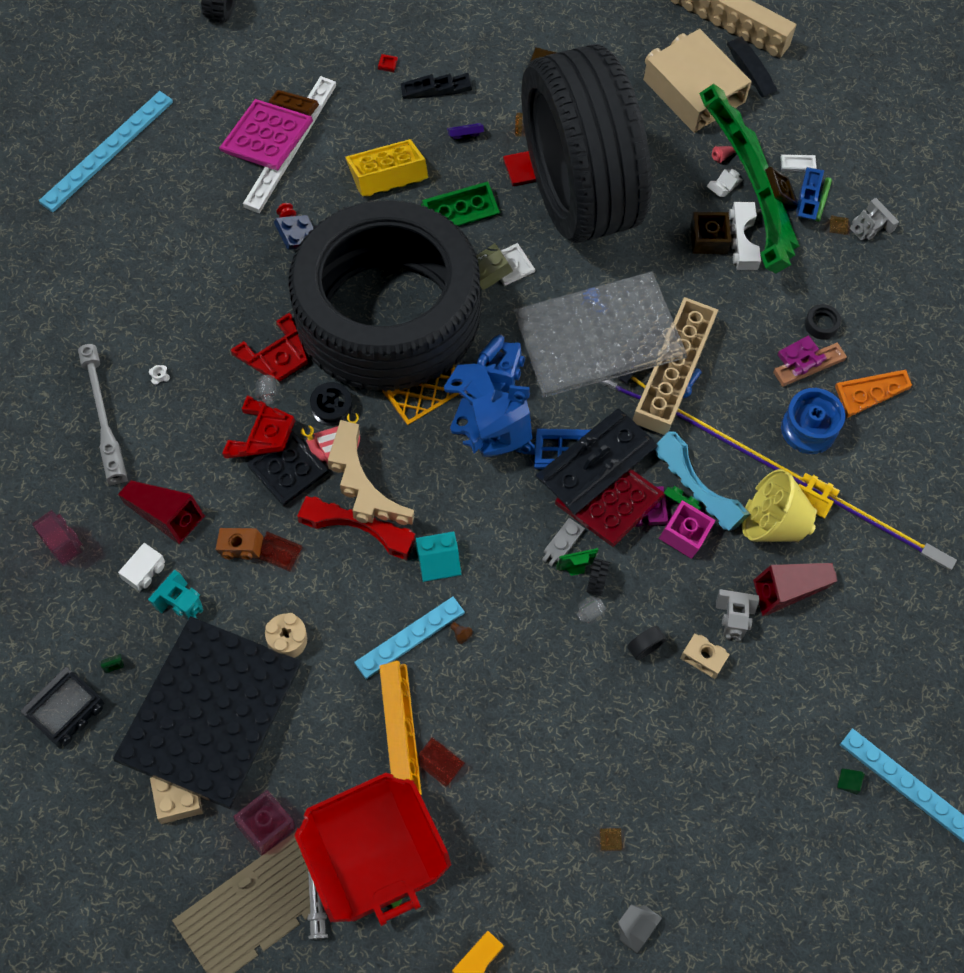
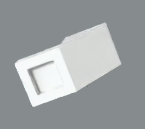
(725, 183)

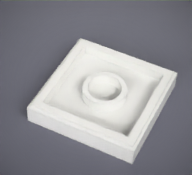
(519, 263)

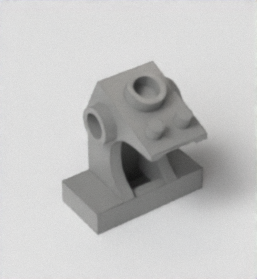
(867, 225)
(736, 623)

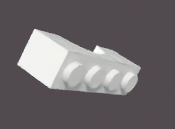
(746, 254)

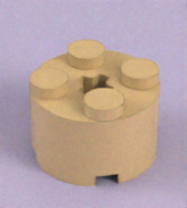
(289, 625)

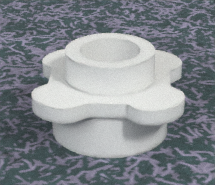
(159, 369)

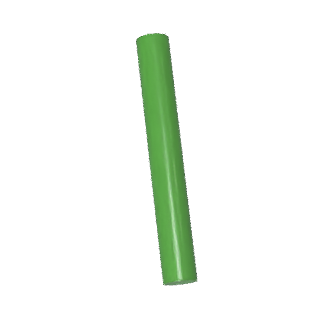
(824, 193)

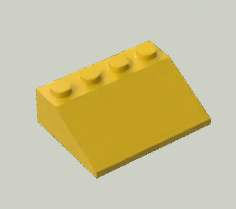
(387, 167)

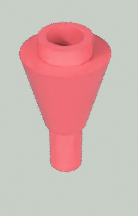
(721, 153)

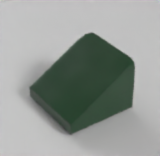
(112, 663)
(850, 780)

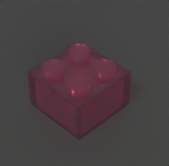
(58, 537)
(264, 822)

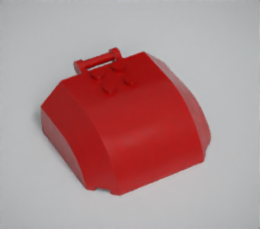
(371, 849)

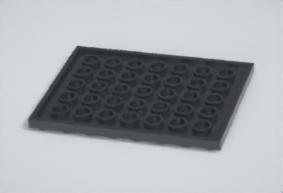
(208, 712)

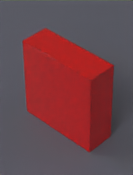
(387, 63)

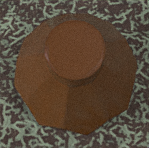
(461, 632)

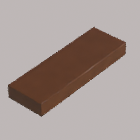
(294, 102)

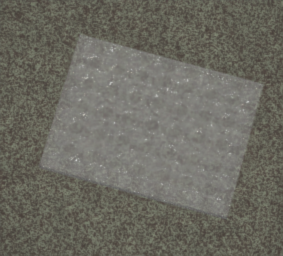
(599, 334)

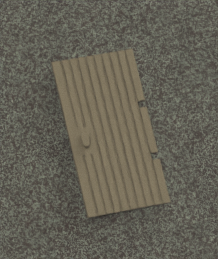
(248, 910)

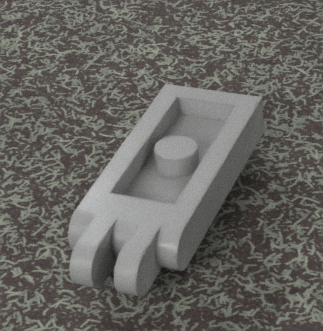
(563, 541)

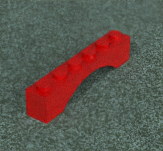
(320, 514)

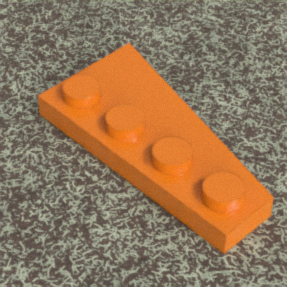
(866, 392)

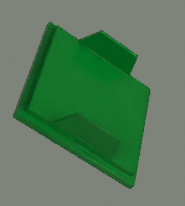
(576, 562)

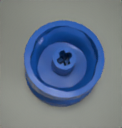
(813, 420)

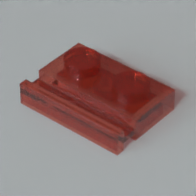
(279, 551)
(439, 762)

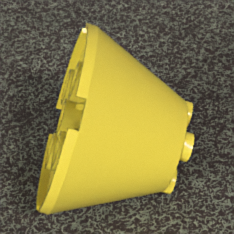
(779, 511)

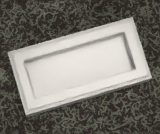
(797, 162)

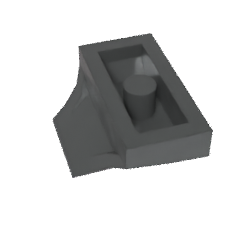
(637, 926)

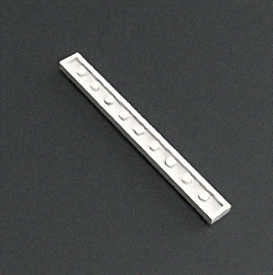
(269, 177)

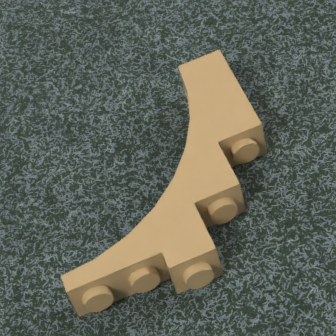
(354, 483)

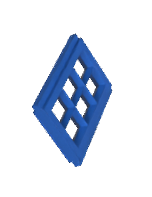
(560, 434)

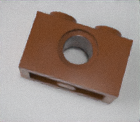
(229, 538)

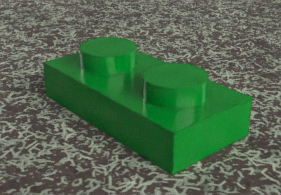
(677, 495)

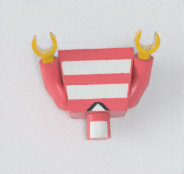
(322, 441)

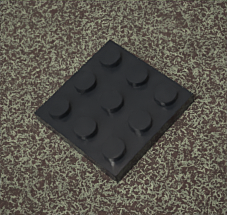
(288, 471)

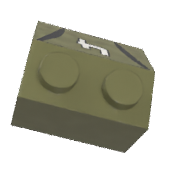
(492, 266)

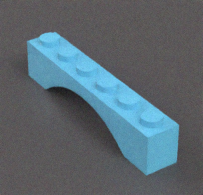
(675, 453)

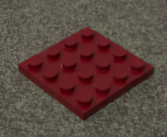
(618, 507)

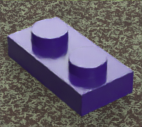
(459, 131)

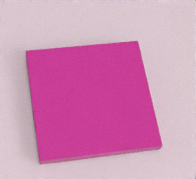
(266, 134)

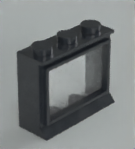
(63, 707)

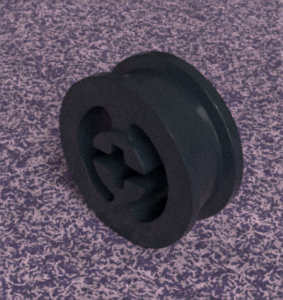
(327, 394)

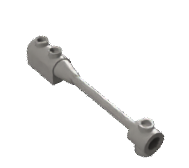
(109, 447)

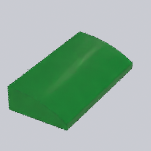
(465, 204)

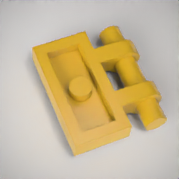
(819, 502)

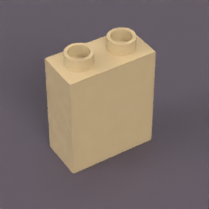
(689, 68)

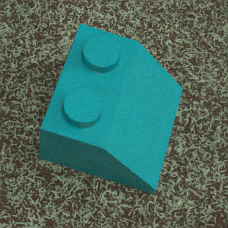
(438, 556)

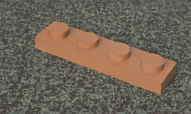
(833, 354)

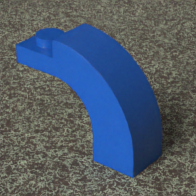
(809, 193)

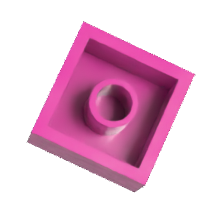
(687, 529)

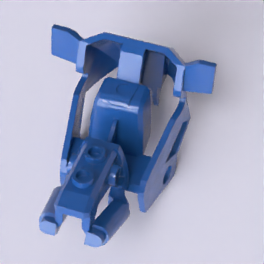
(495, 418)

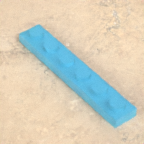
(409, 637)

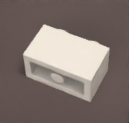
(142, 567)

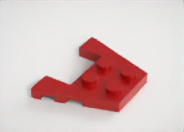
(279, 358)
(268, 433)

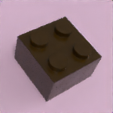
(710, 233)

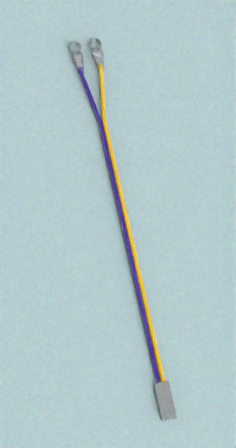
(928, 551)

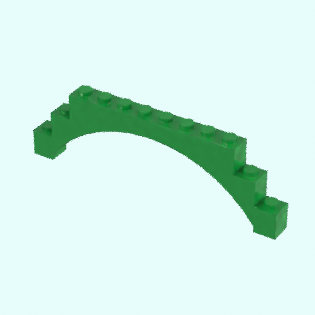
(779, 232)

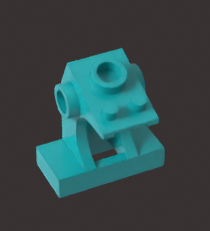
(185, 604)

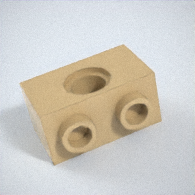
(710, 666)

